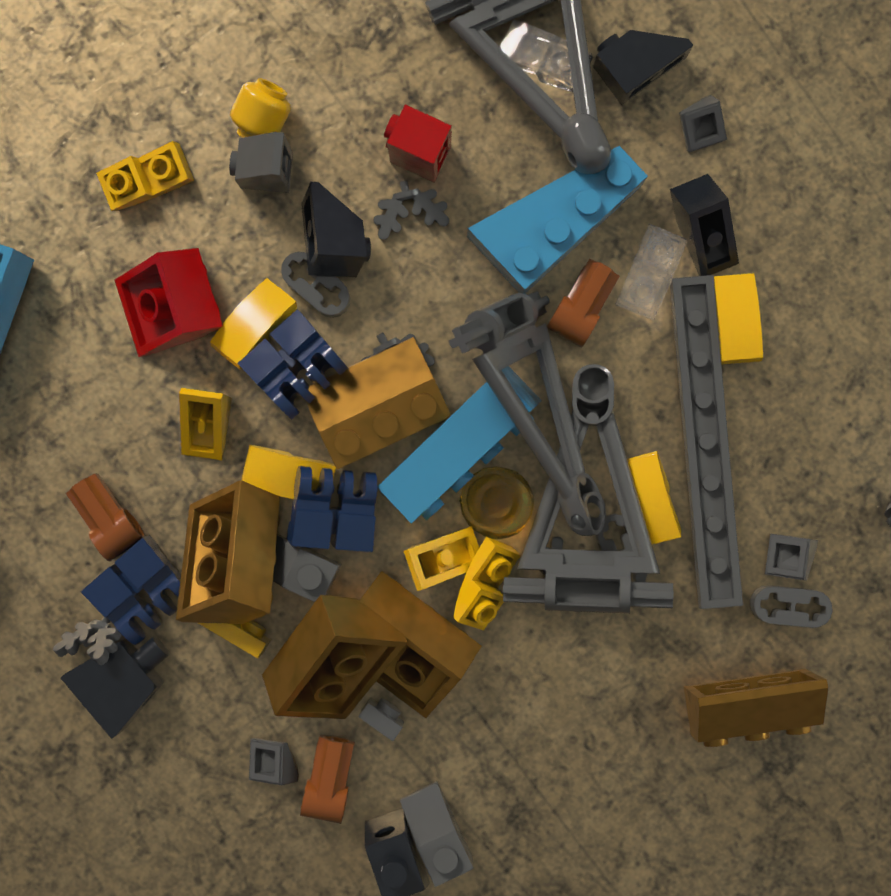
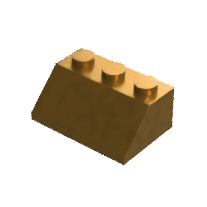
(376, 403)
(229, 556)
(434, 651)
(331, 659)
(756, 706)

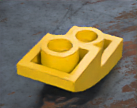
(145, 177)
(738, 319)
(253, 321)
(277, 469)
(654, 497)
(479, 592)

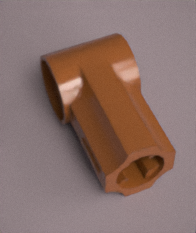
(579, 311)
(110, 525)
(327, 789)

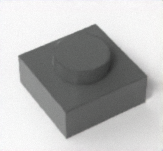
(382, 717)

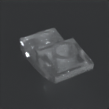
(539, 54)
(651, 272)

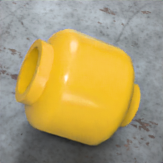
(260, 108)

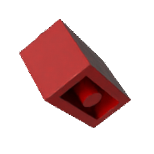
(418, 142)

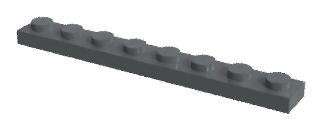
(706, 442)

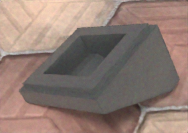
(703, 124)
(790, 556)
(271, 762)

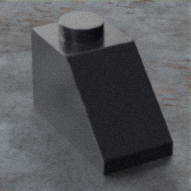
(637, 60)
(706, 223)
(332, 235)

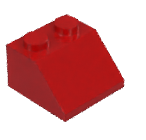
(168, 301)

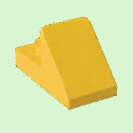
(441, 558)
(245, 636)

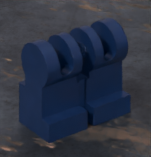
(301, 350)
(346, 526)
(117, 589)

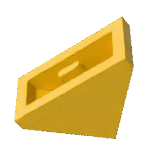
(203, 423)

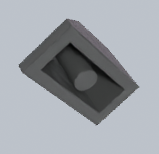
(263, 163)
(303, 570)
(437, 834)

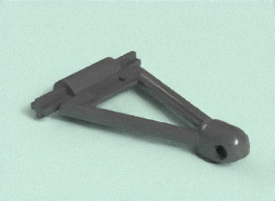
(579, 134)
(505, 336)
(591, 577)

